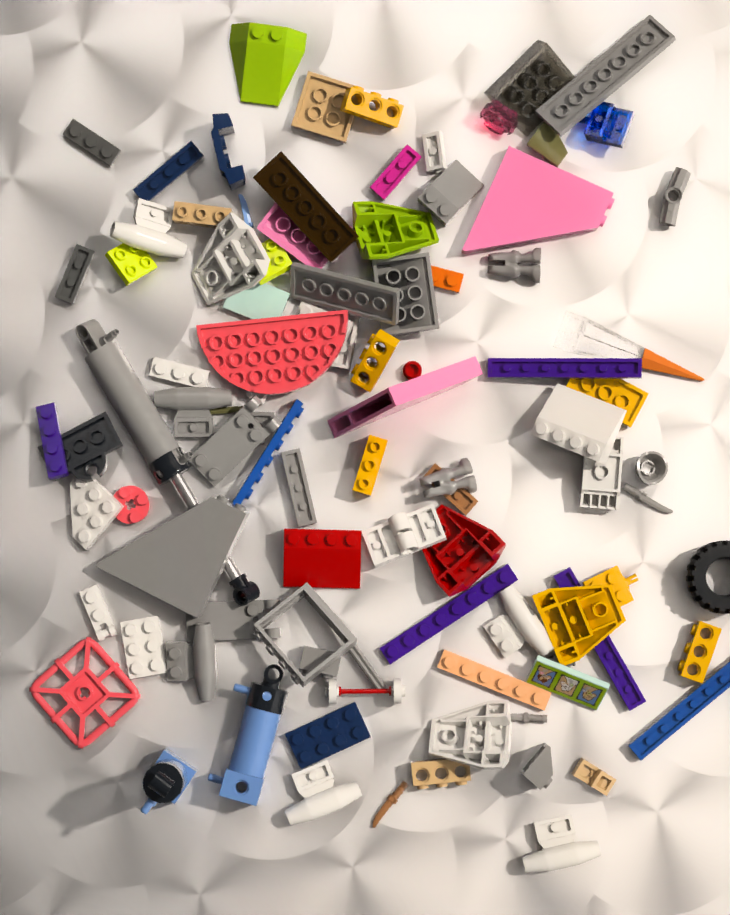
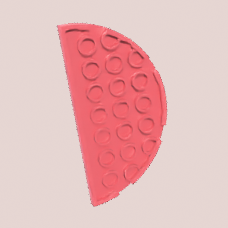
(274, 352)

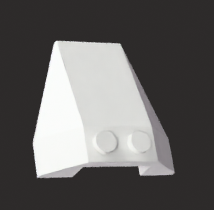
(230, 261)
(474, 735)

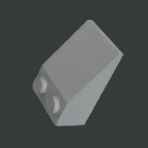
(450, 192)

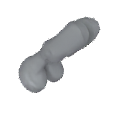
(510, 264)
(443, 482)

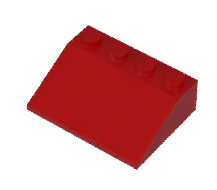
(322, 558)

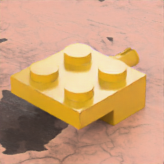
(619, 583)

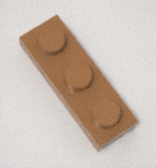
(460, 499)

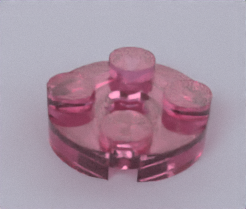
(507, 117)

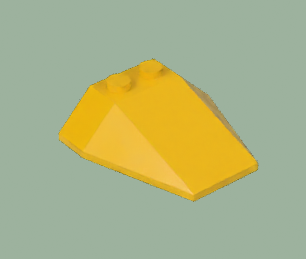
(578, 618)

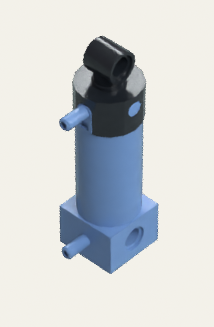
(254, 739)
(166, 780)

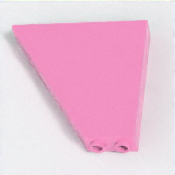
(534, 204)
(404, 395)

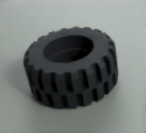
(697, 577)

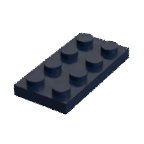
(328, 735)

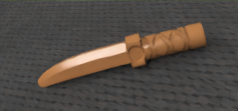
(391, 799)

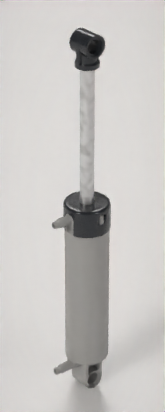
(147, 427)

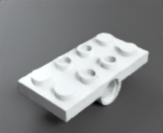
(404, 535)

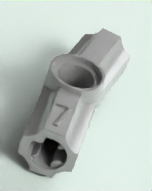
(677, 185)

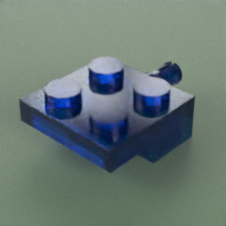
(608, 125)

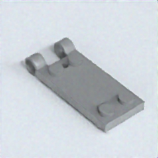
(232, 443)
(233, 621)

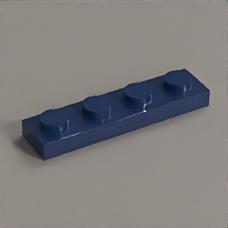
(168, 172)

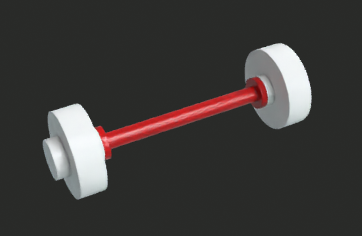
(396, 691)

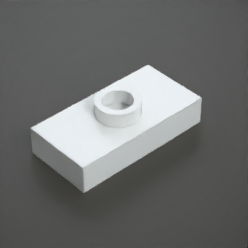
(434, 151)

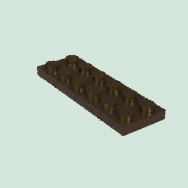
(306, 207)

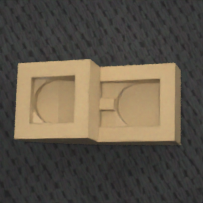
(593, 776)

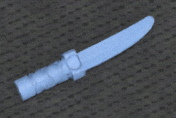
(247, 219)

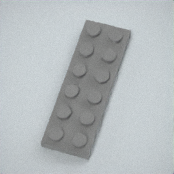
(345, 293)

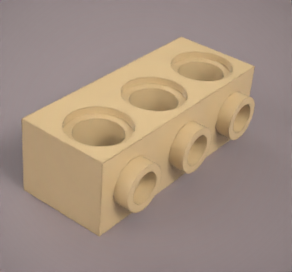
(199, 214)
(431, 766)

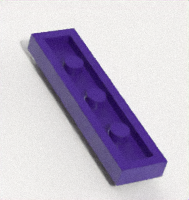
(52, 441)

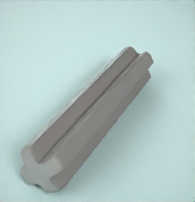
(367, 668)

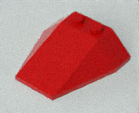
(465, 554)

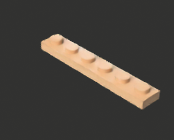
(494, 679)

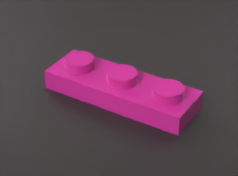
(395, 172)

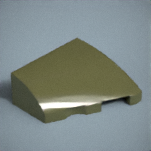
(548, 145)

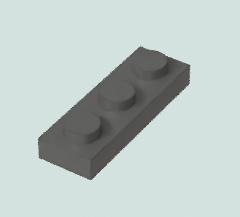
(91, 142)
(74, 274)

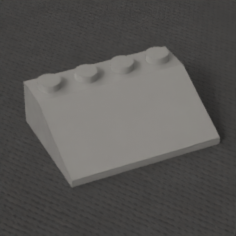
(417, 296)

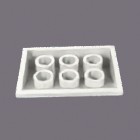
(579, 423)

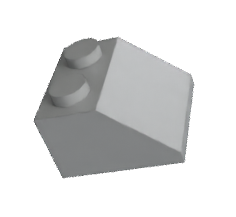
(539, 768)

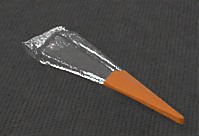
(588, 338)

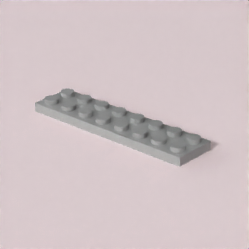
(605, 75)

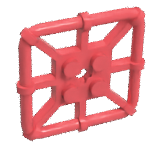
(82, 705)

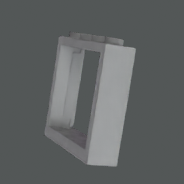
(325, 612)

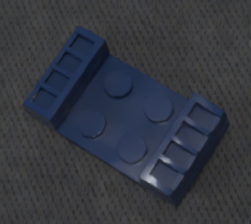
(223, 126)

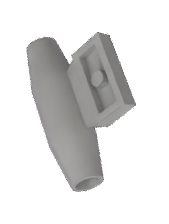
(193, 408)
(195, 661)

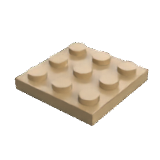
(320, 108)

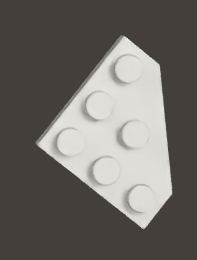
(91, 510)

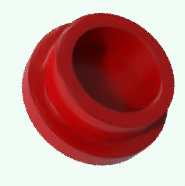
(412, 370)

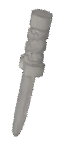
(642, 497)
(529, 718)

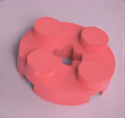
(141, 501)

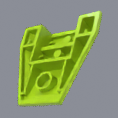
(265, 60)
(391, 229)

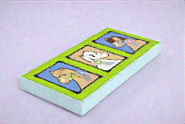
(567, 682)

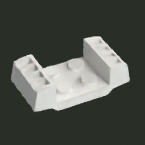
(602, 481)

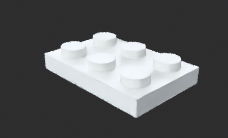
(143, 647)

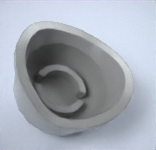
(651, 467)

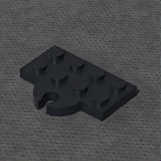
(88, 446)

